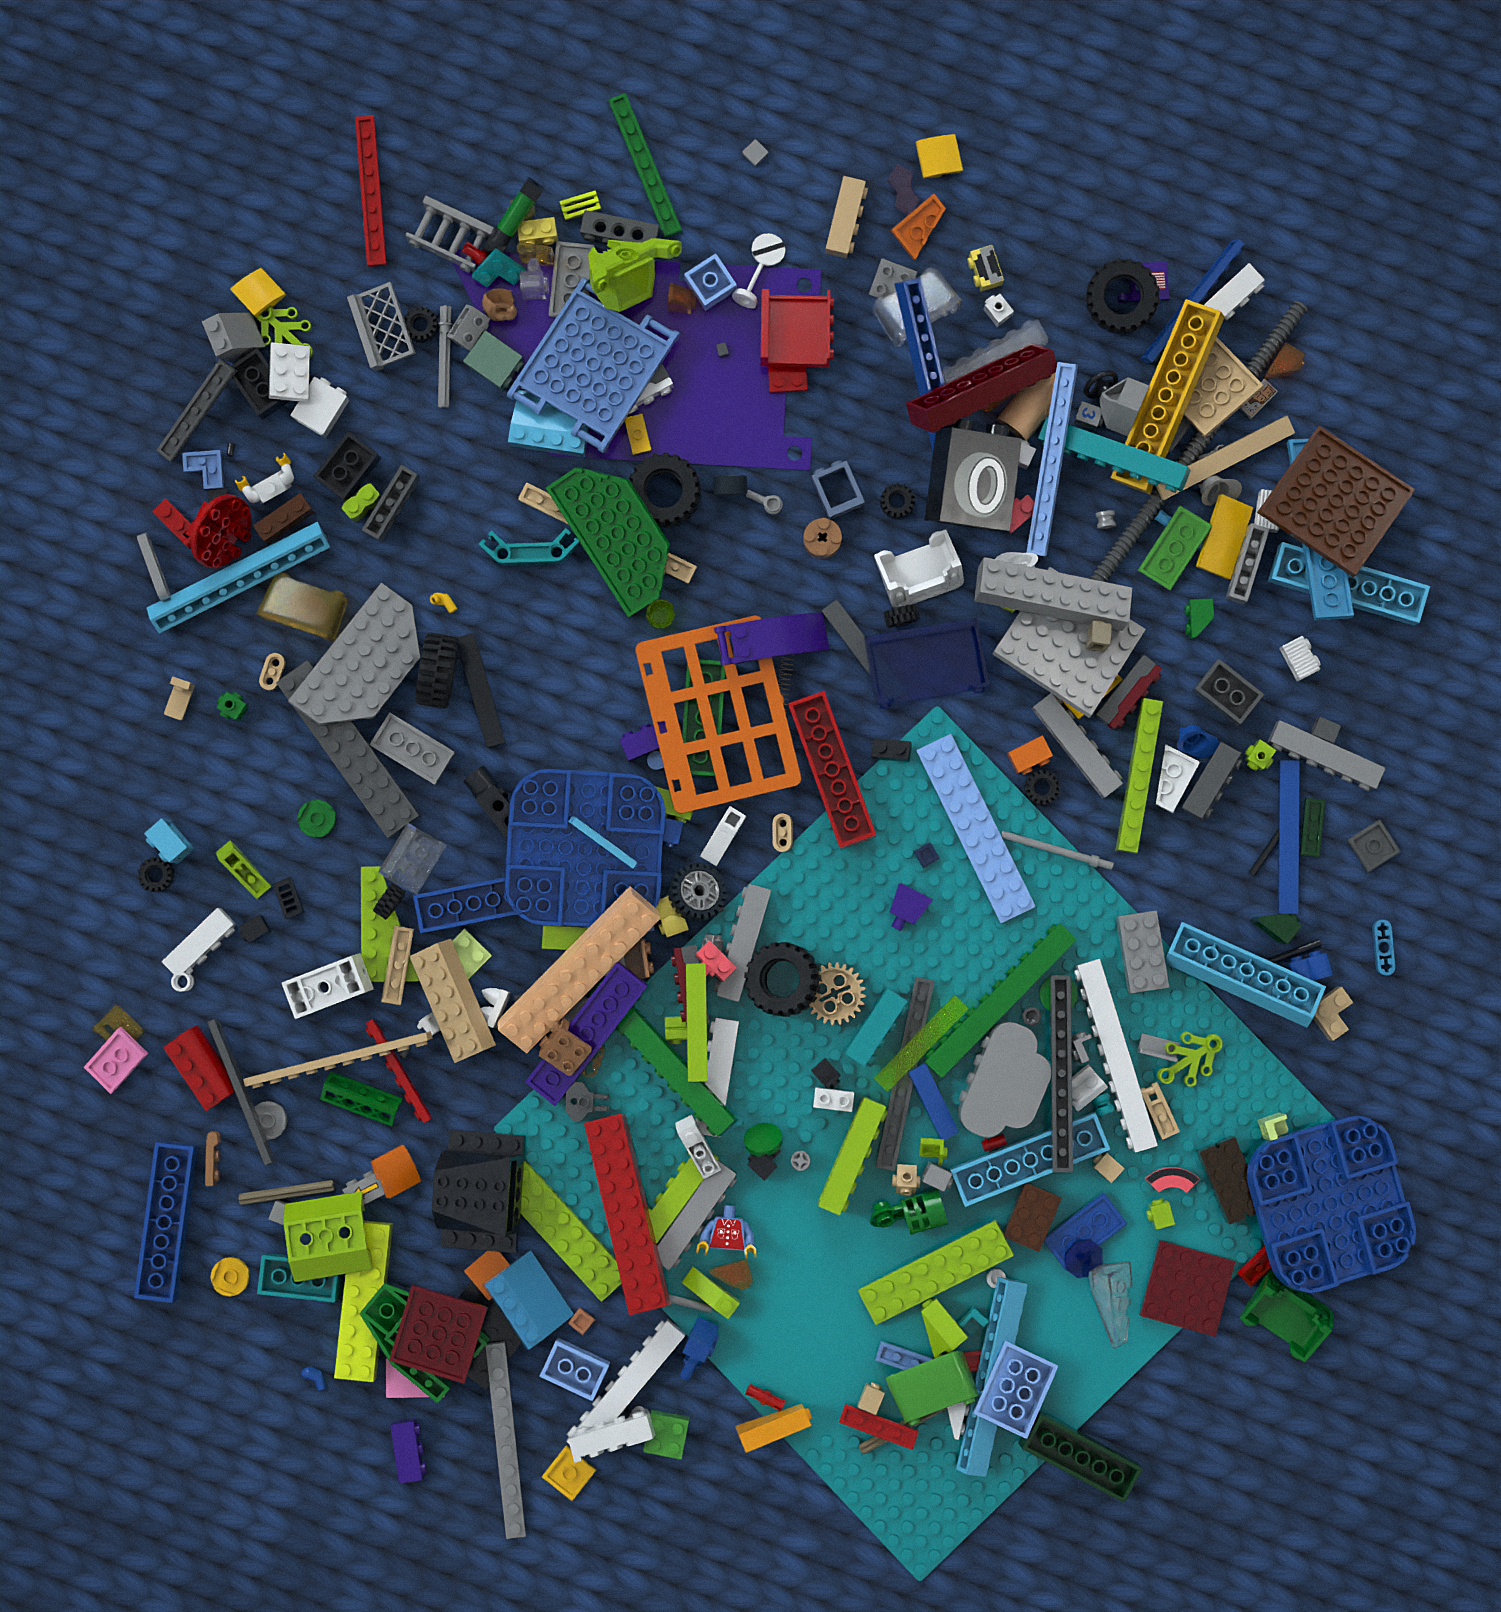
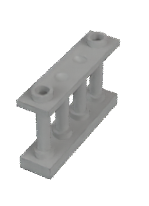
(449, 216)

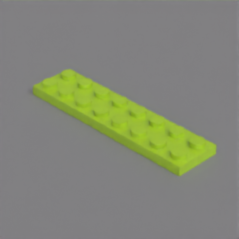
(568, 1235)
(935, 1272)

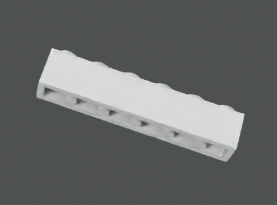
(720, 1060)

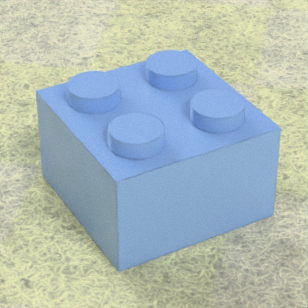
(710, 282)

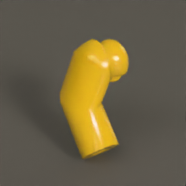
(443, 599)

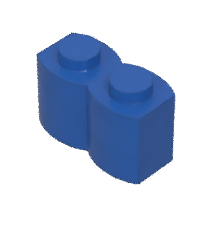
(1312, 967)

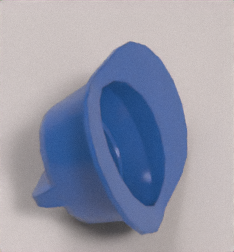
(1196, 742)

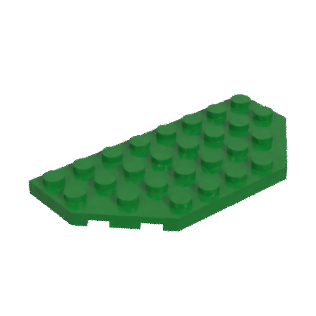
(615, 534)

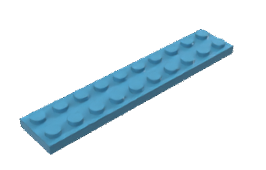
(1326, 582)

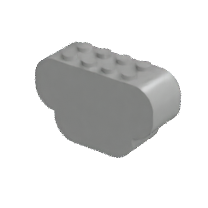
(1005, 1082)

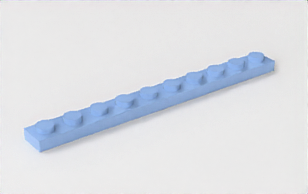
(1052, 458)

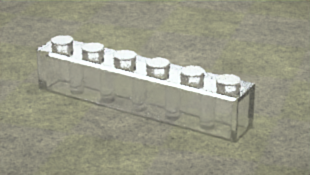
(1029, 333)

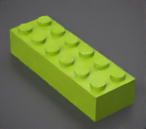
(851, 1155)

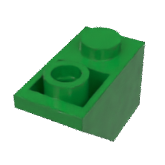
(1199, 615)

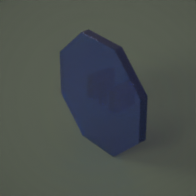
(1083, 1257)

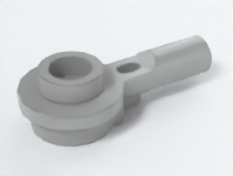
(772, 503)

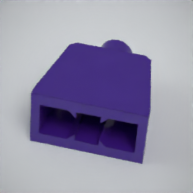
(907, 906)

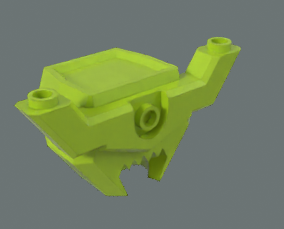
(627, 270)

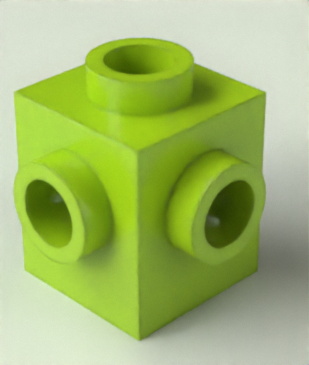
(1265, 752)

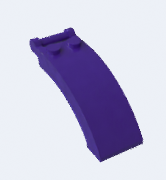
(773, 638)

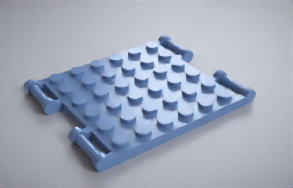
(593, 365)

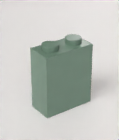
(494, 361)

